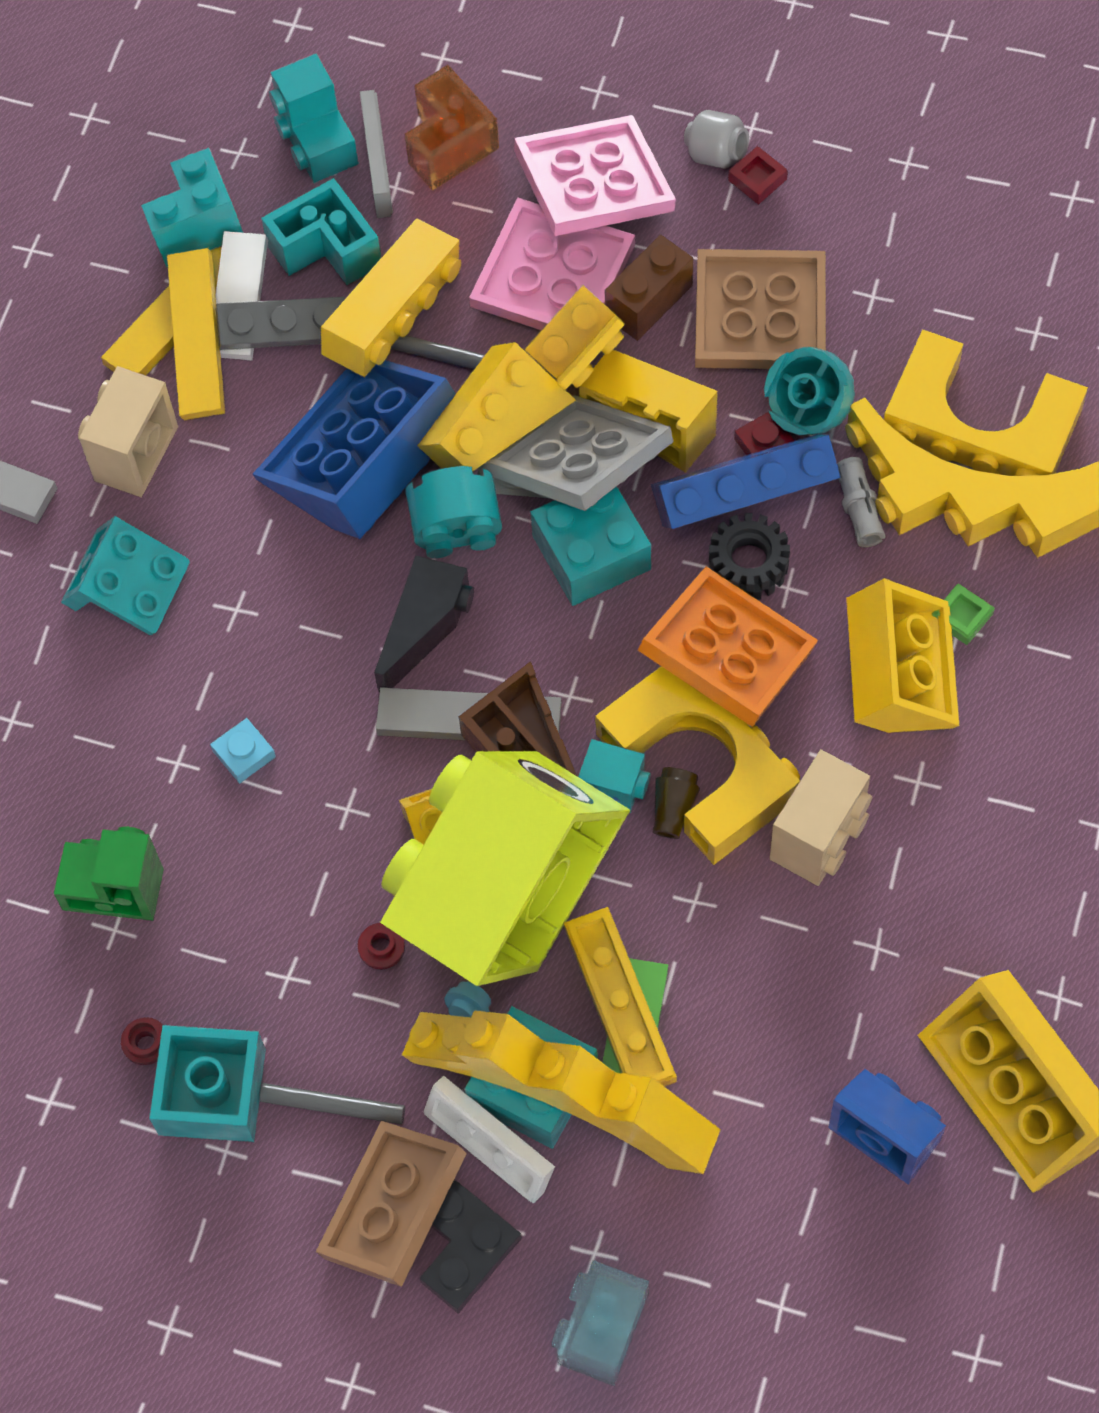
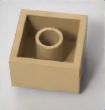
(128, 431)
(820, 818)

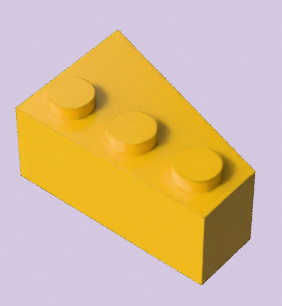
(659, 397)
(494, 409)

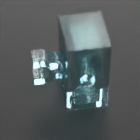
(601, 1322)

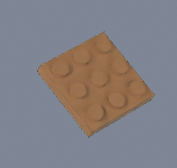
(758, 306)

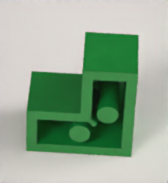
(111, 875)

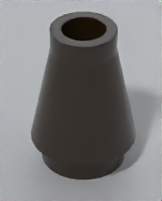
(674, 797)

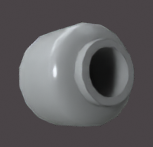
(716, 139)

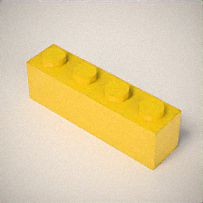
(390, 298)

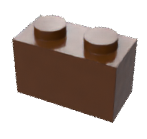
(650, 286)

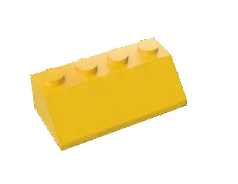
(1017, 1078)

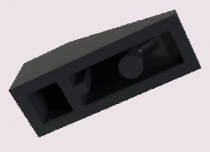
(424, 617)

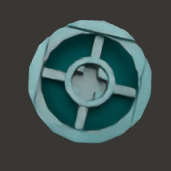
(809, 391)

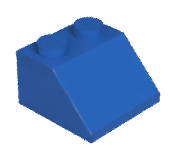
(886, 1124)

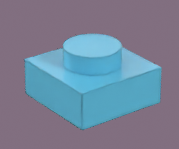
(243, 750)

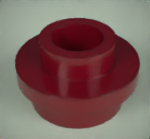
(385, 958)
(134, 1032)

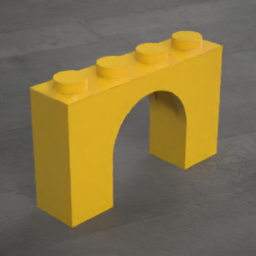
(924, 418)
(759, 779)

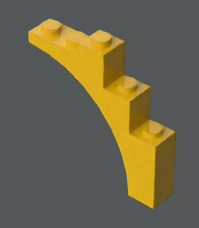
(975, 503)
(567, 1078)

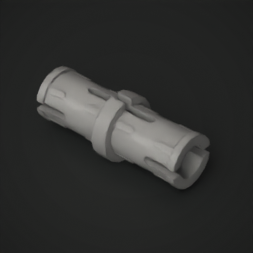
(860, 502)

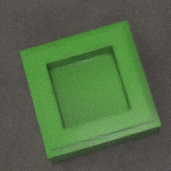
(967, 613)

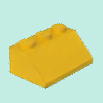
(901, 659)

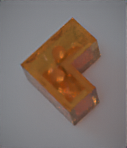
(454, 129)

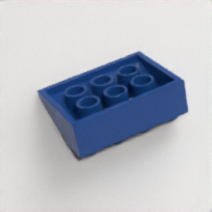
(357, 446)

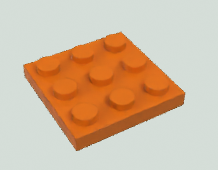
(728, 646)

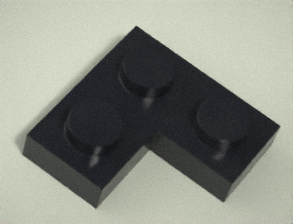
(475, 1250)

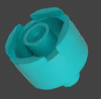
(454, 511)

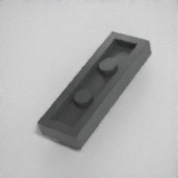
(273, 322)

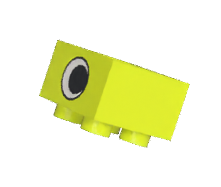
(499, 863)

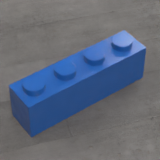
(745, 481)

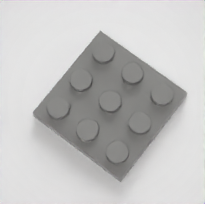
(581, 453)

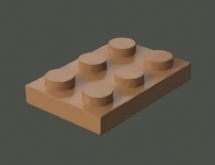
(391, 1203)

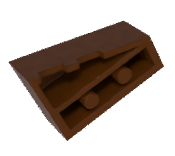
(515, 720)

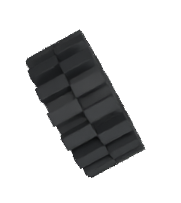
(755, 534)

